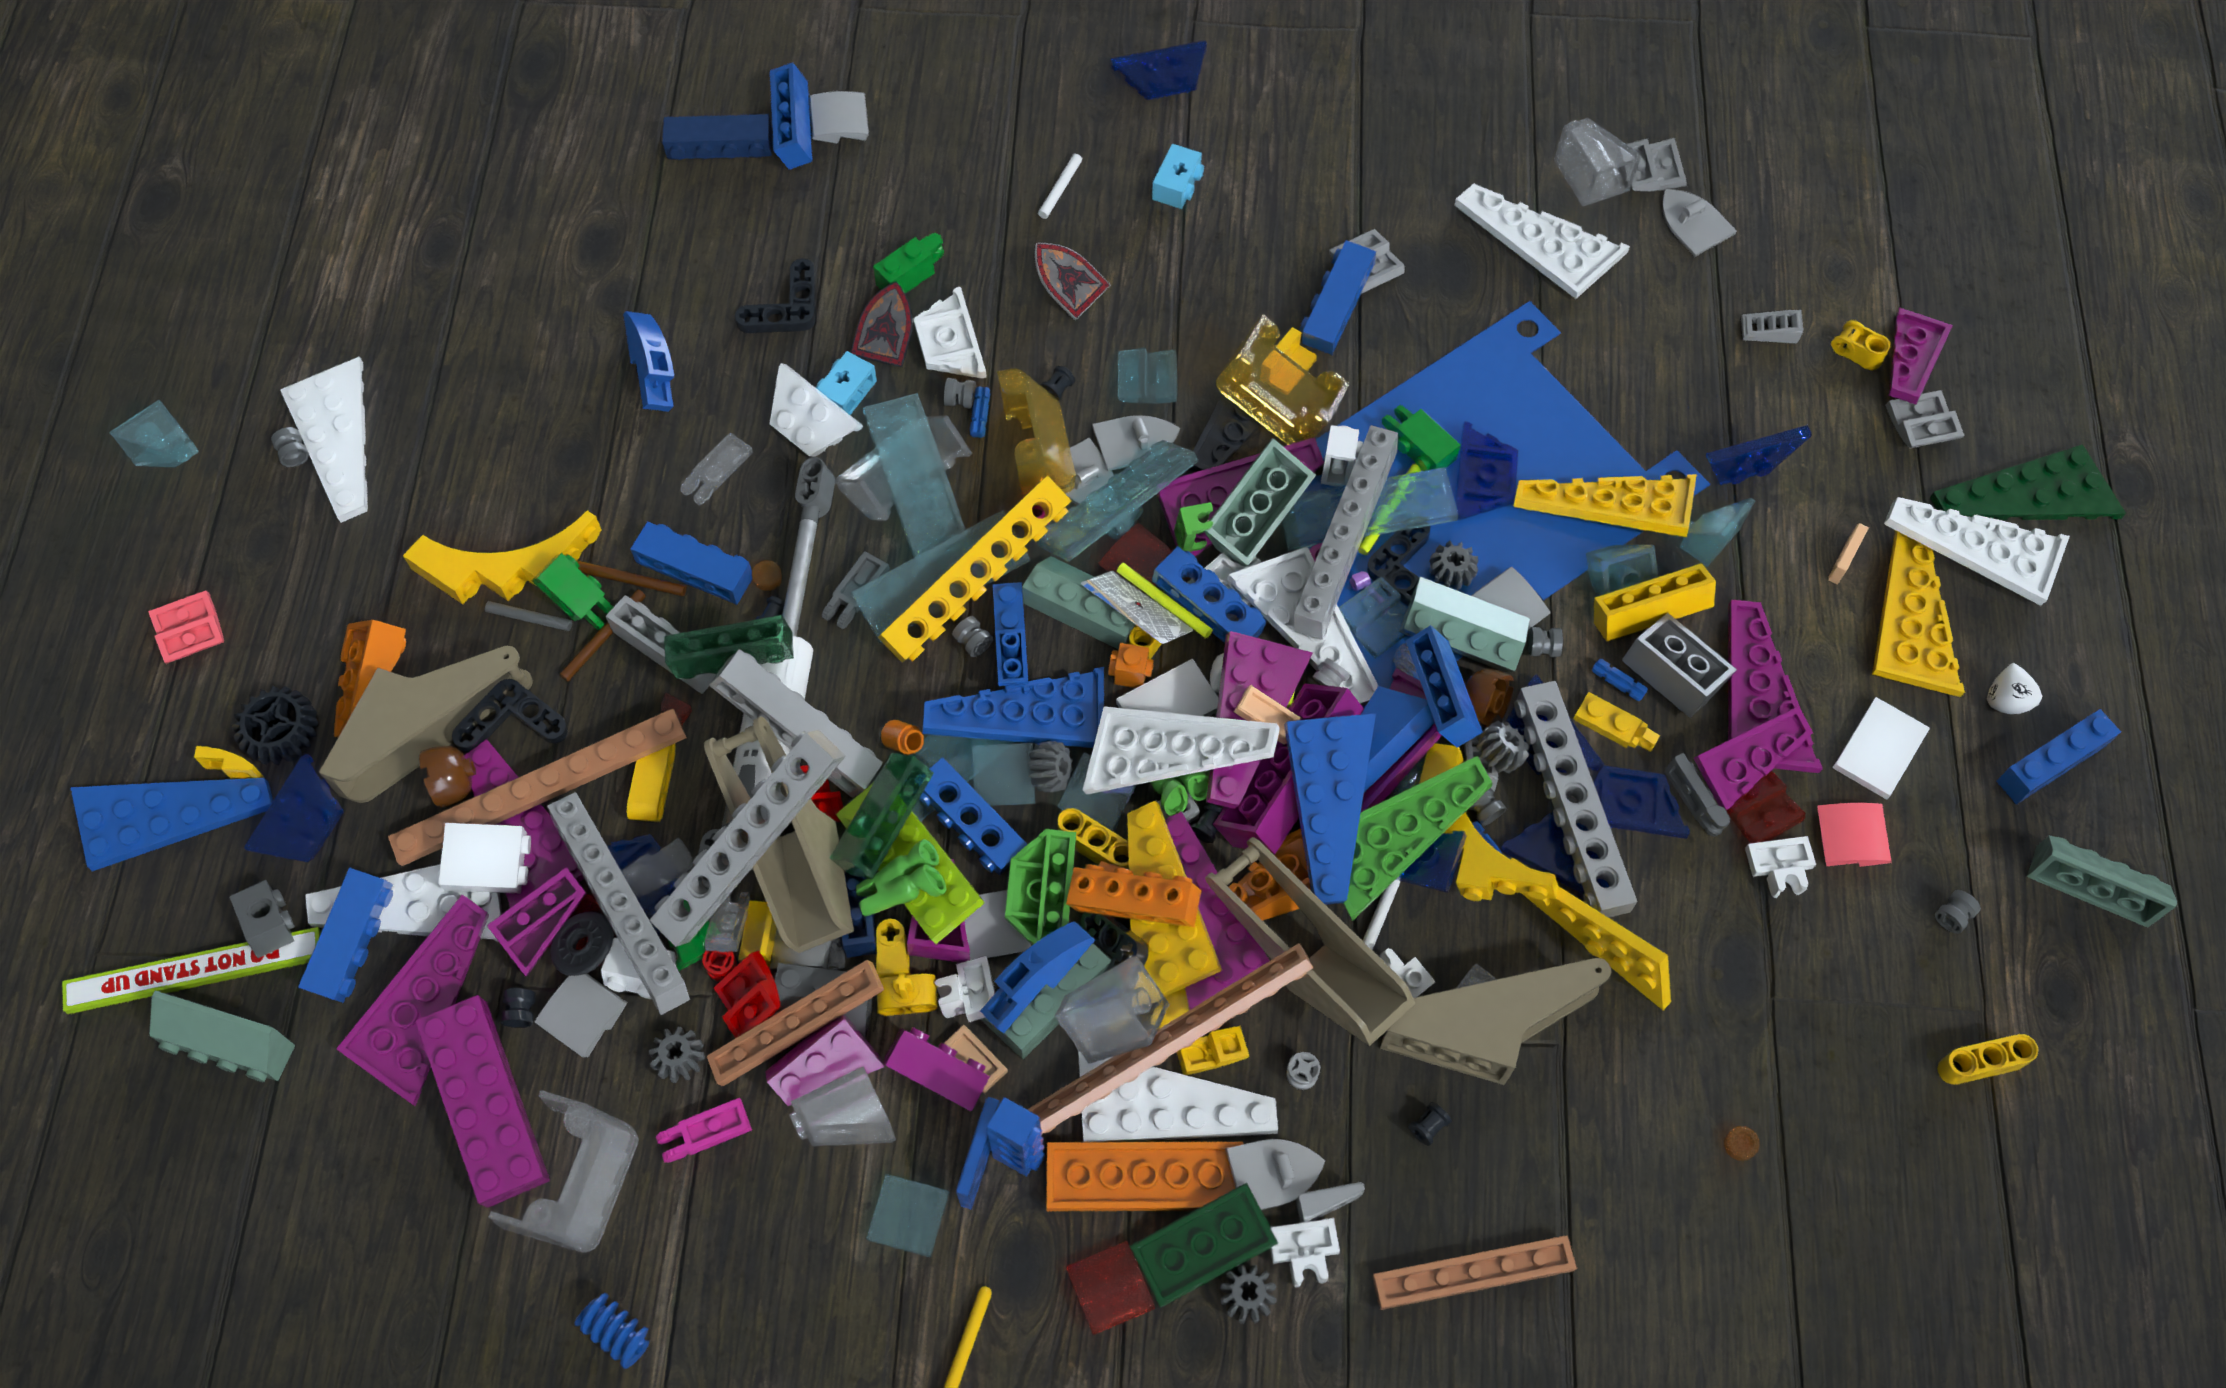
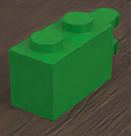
(909, 263)
(1422, 439)
(572, 589)

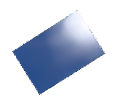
(977, 1157)

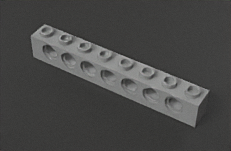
(1345, 533)
(1547, 701)
(822, 760)
(619, 904)

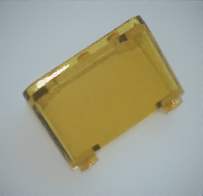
(1279, 389)
(1050, 448)

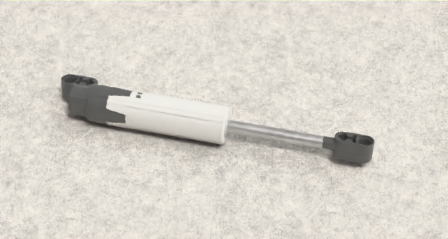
(815, 495)

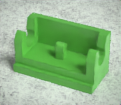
(1192, 521)

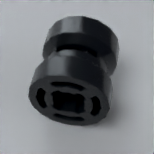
(518, 1007)

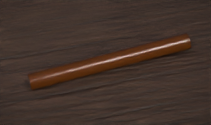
(632, 578)
(594, 644)

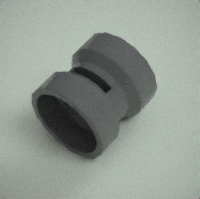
(959, 393)
(289, 447)
(972, 636)
(1545, 642)
(1488, 808)
(1956, 913)

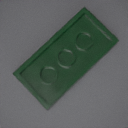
(1204, 1245)

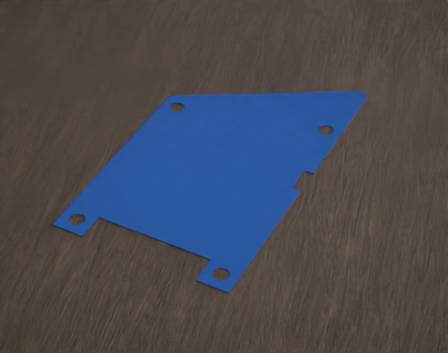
(1518, 401)

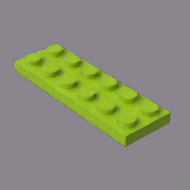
(934, 914)

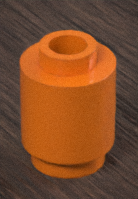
(902, 737)

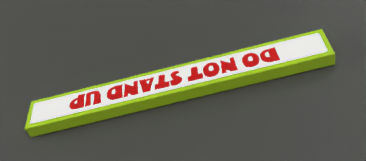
(183, 972)

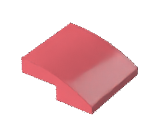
(186, 626)
(1854, 834)

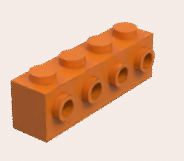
(1134, 895)

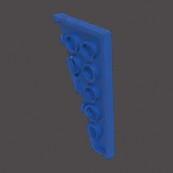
(1035, 712)
(1329, 781)
(140, 818)

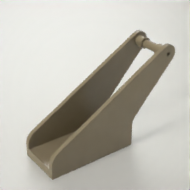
(408, 715)
(796, 871)
(1347, 976)
(1485, 1023)

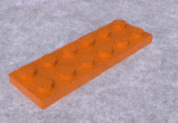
(1136, 1175)

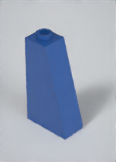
(1397, 726)

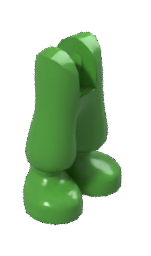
(1174, 794)
(901, 882)

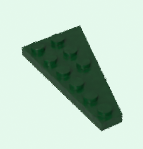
(2040, 489)

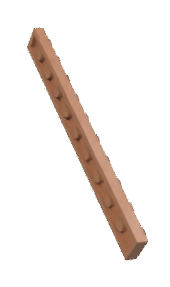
(541, 784)
(1172, 1037)

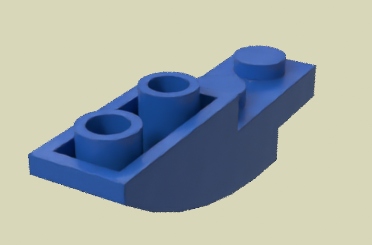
(653, 360)
(1010, 634)
(1039, 965)

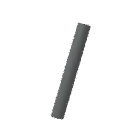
(528, 616)

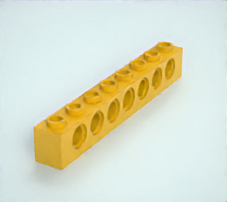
(1045, 495)

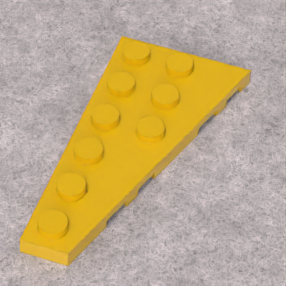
(1620, 501)
(1915, 624)
(1624, 951)
(1175, 952)

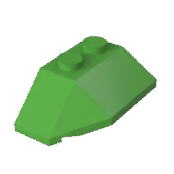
(1041, 884)

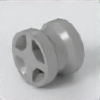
(1331, 674)
(1304, 1064)

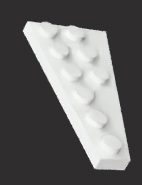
(1545, 241)
(332, 426)
(1994, 548)
(1275, 591)
(1156, 746)
(415, 905)
(1174, 1107)

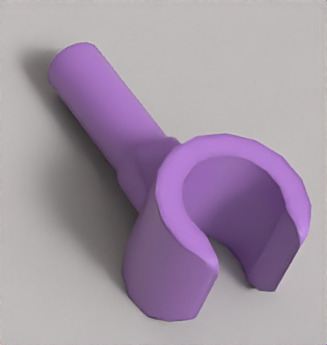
(1360, 581)

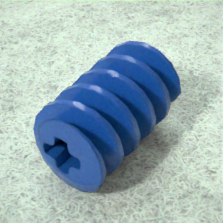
(613, 1331)

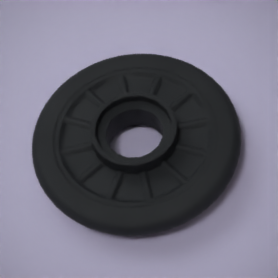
(579, 962)

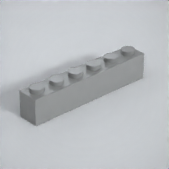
(788, 714)

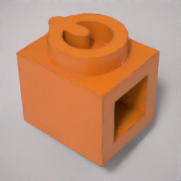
(1130, 665)

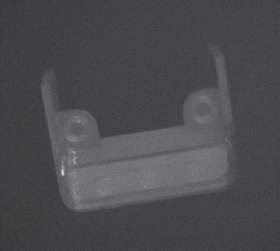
(866, 482)
(591, 1186)

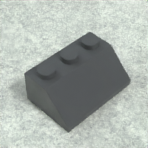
(1678, 664)
(799, 981)

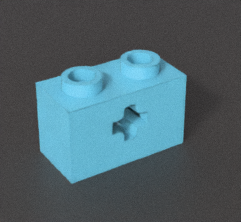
(1177, 176)
(848, 381)

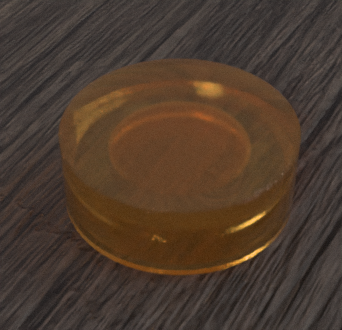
(767, 575)
(1742, 1143)

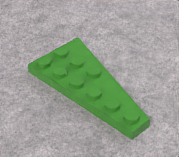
(1405, 826)

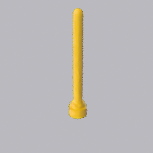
(968, 1338)

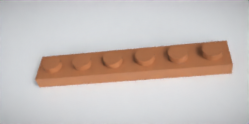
(795, 1023)
(1474, 1272)

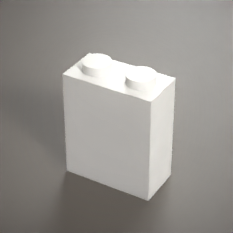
(484, 858)

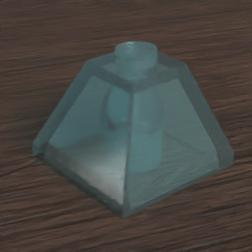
(154, 438)
(1715, 531)
(1621, 567)

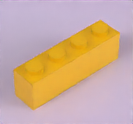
(1647, 602)

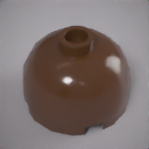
(1489, 694)
(447, 774)

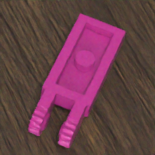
(706, 1130)

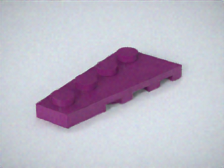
(1915, 353)
(1744, 760)

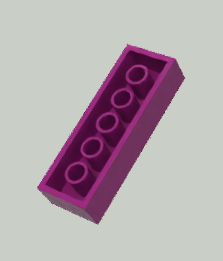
(1270, 800)
(482, 1101)

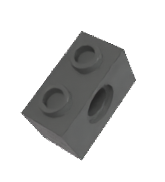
(262, 918)

